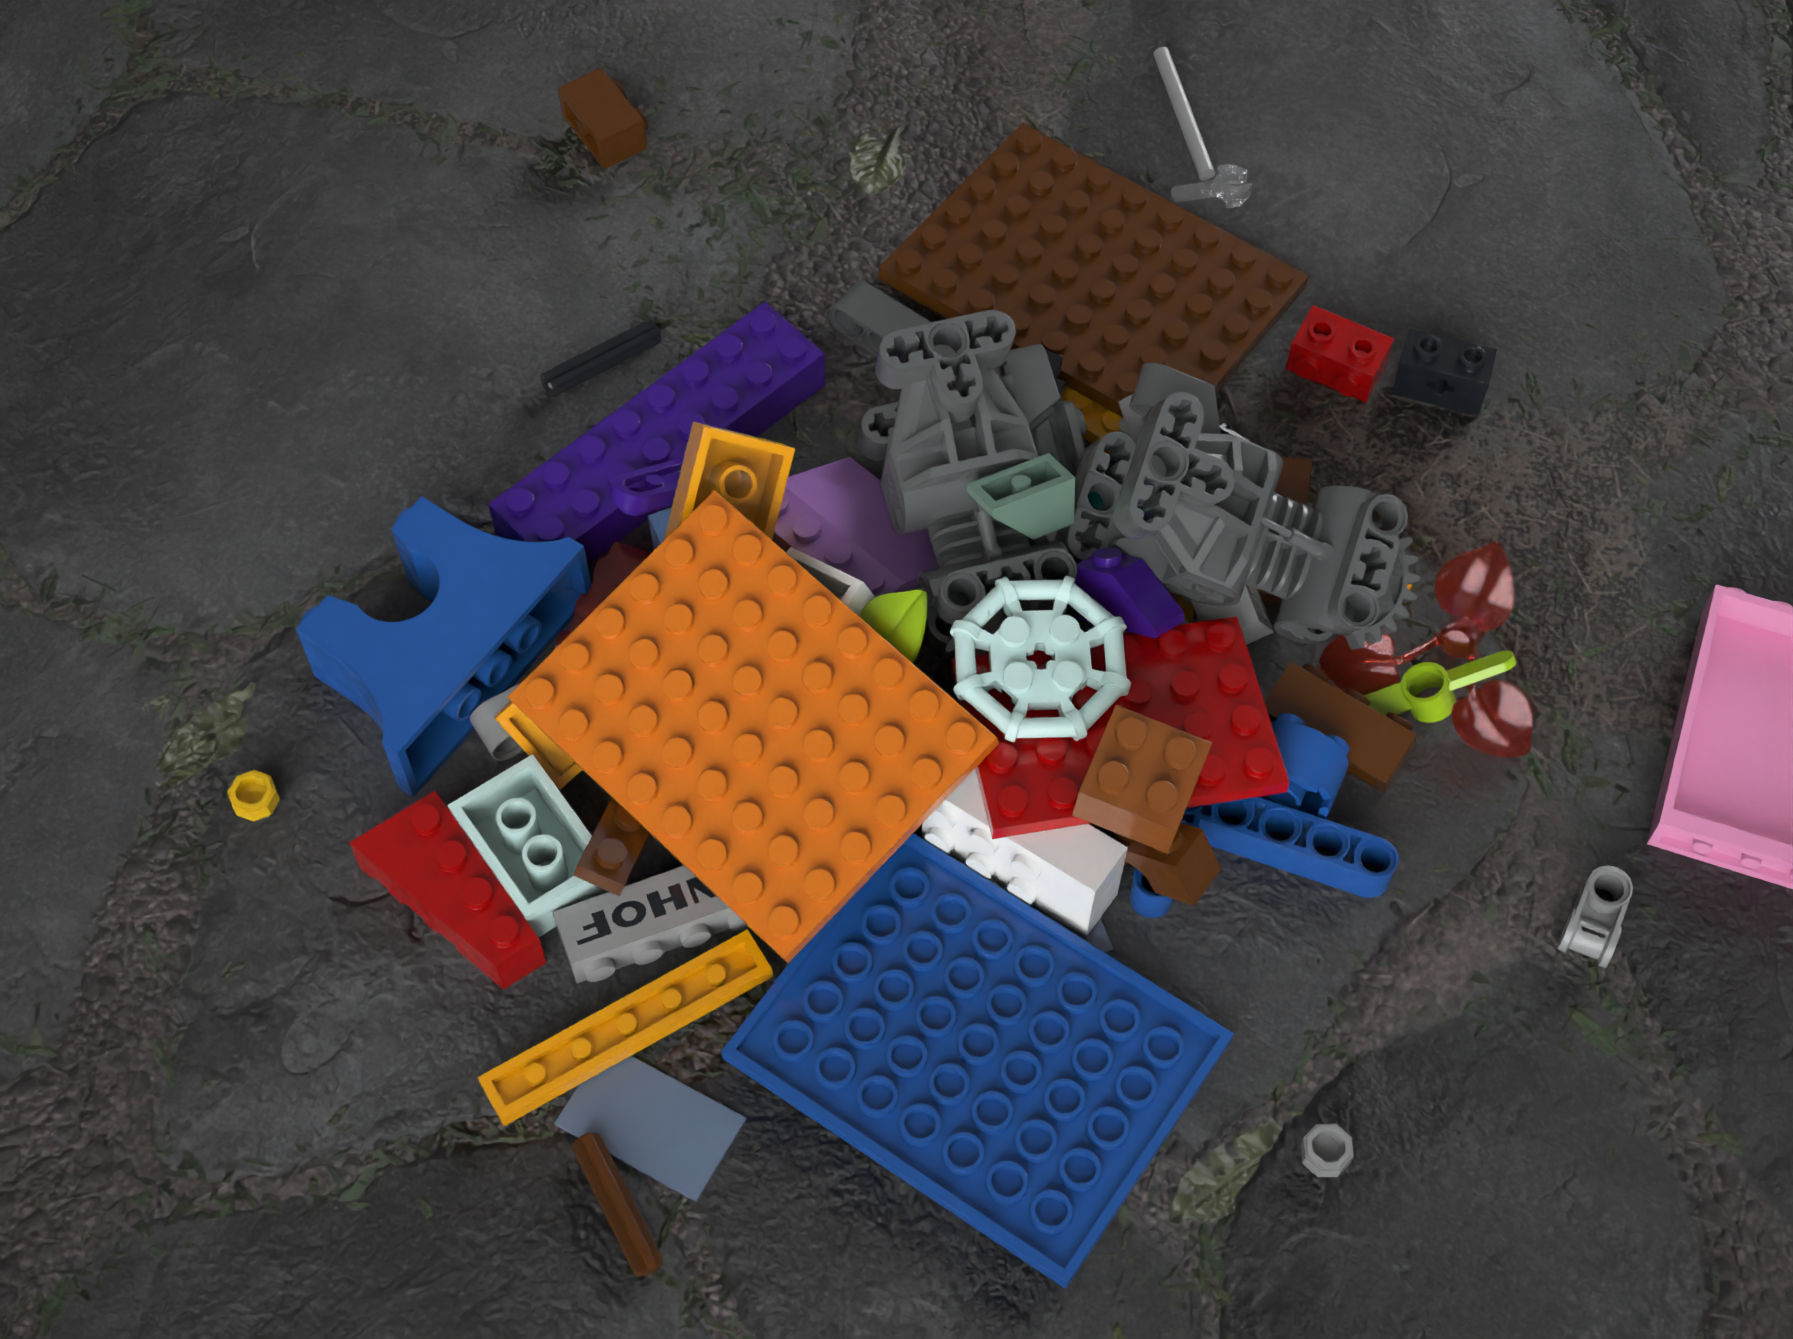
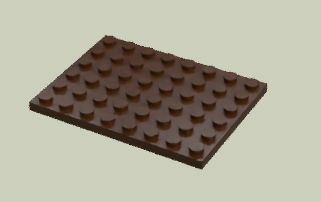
(1093, 270)

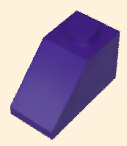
(1128, 590)

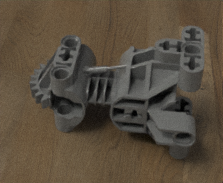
(952, 438)
(1211, 520)

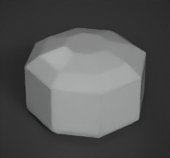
(1327, 1150)

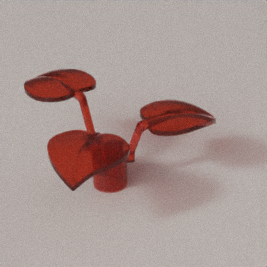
(1480, 597)

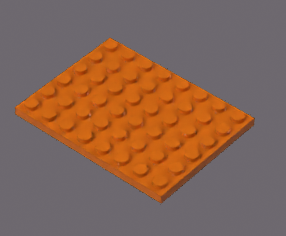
(753, 724)

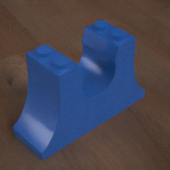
(486, 626)

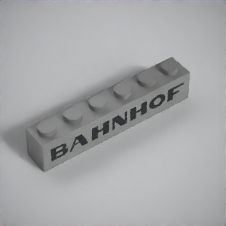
(641, 923)

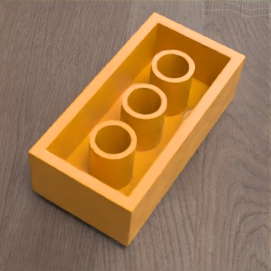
(737, 466)

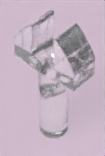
(1218, 187)

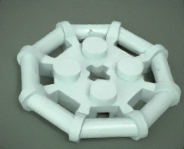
(1043, 631)

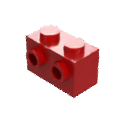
(1339, 353)

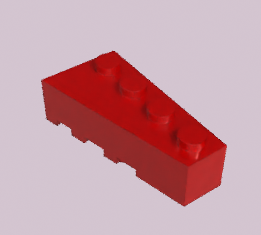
(444, 880)

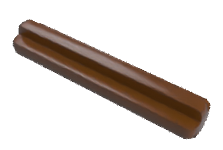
(617, 1204)

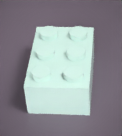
(528, 840)

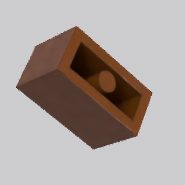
(603, 117)

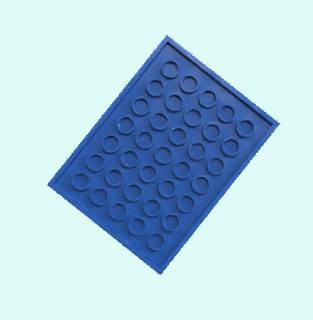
(981, 1054)

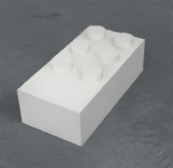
(1060, 871)

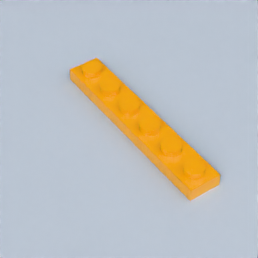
(625, 1027)

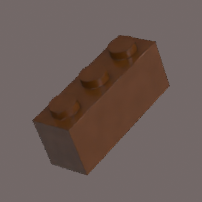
(1376, 741)

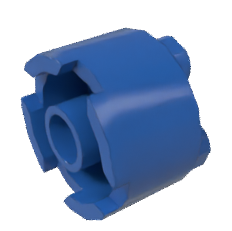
(1313, 766)

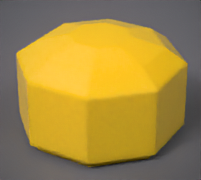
(253, 795)

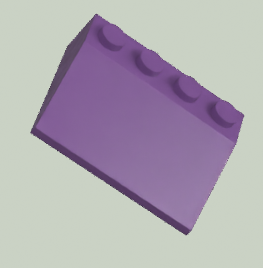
(844, 522)

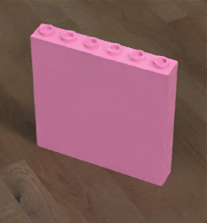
(1732, 743)

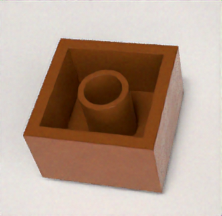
(1141, 778)

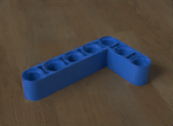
(1292, 855)

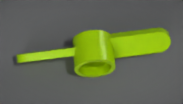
(1402, 696)

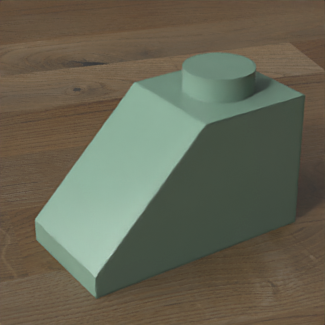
(1029, 496)

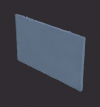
(654, 1124)

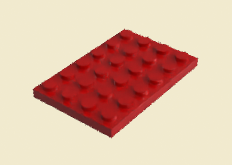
(1186, 678)

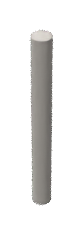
(1184, 114)

